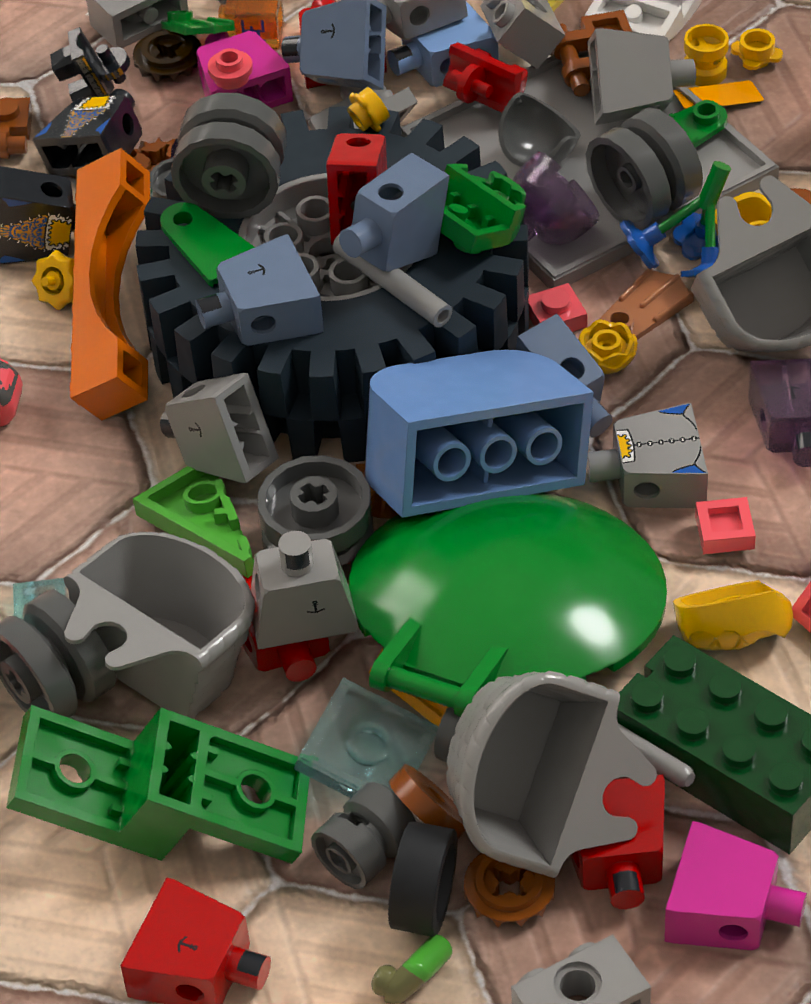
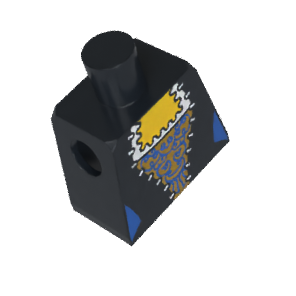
(88, 131)
(34, 215)

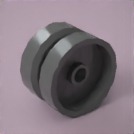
(229, 155)
(644, 168)
(321, 499)
(42, 666)

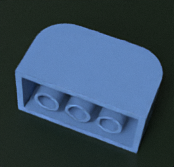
(475, 430)

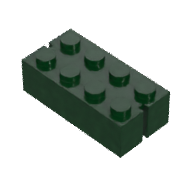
(734, 734)

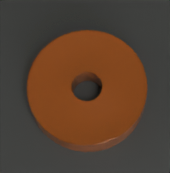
(426, 799)

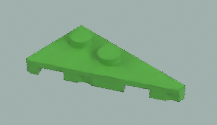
(199, 510)

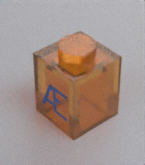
(259, 16)

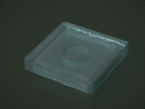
(363, 741)

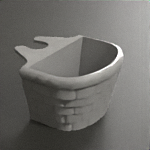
(762, 275)
(165, 615)
(536, 766)

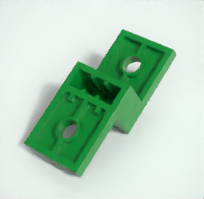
(159, 785)

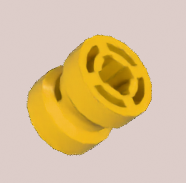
(707, 47)

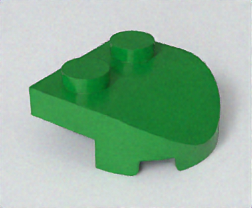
(480, 210)

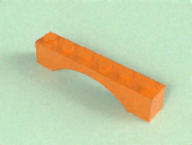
(110, 207)

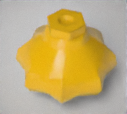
(55, 279)

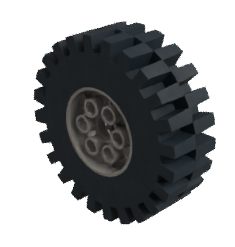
(322, 380)

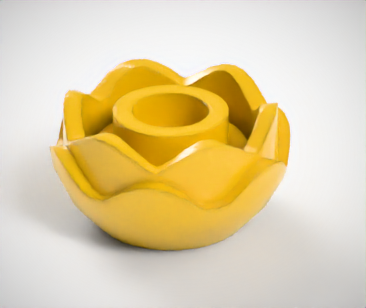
(609, 345)

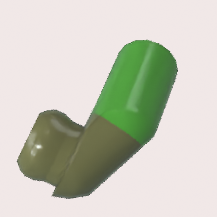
(413, 973)

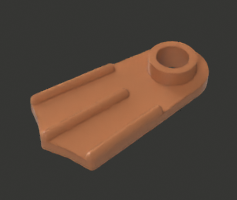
(649, 302)

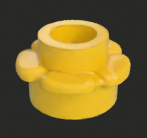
(367, 110)

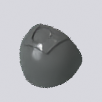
(535, 126)

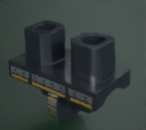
(96, 69)

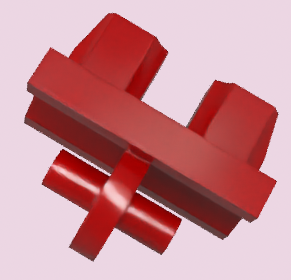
(483, 78)

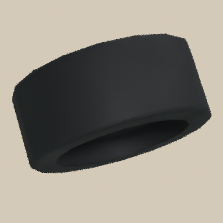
(422, 878)

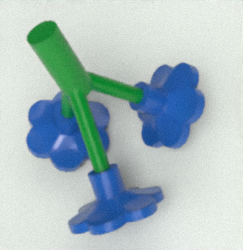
(696, 232)

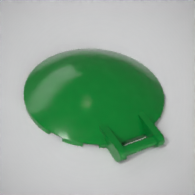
(504, 595)

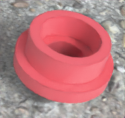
(230, 68)

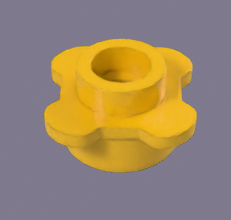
(756, 49)

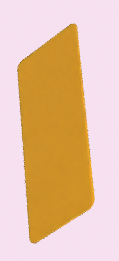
(723, 94)

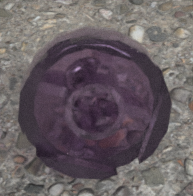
(555, 208)

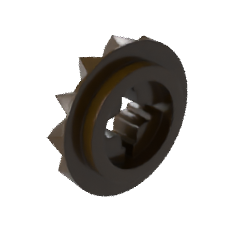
(167, 44)

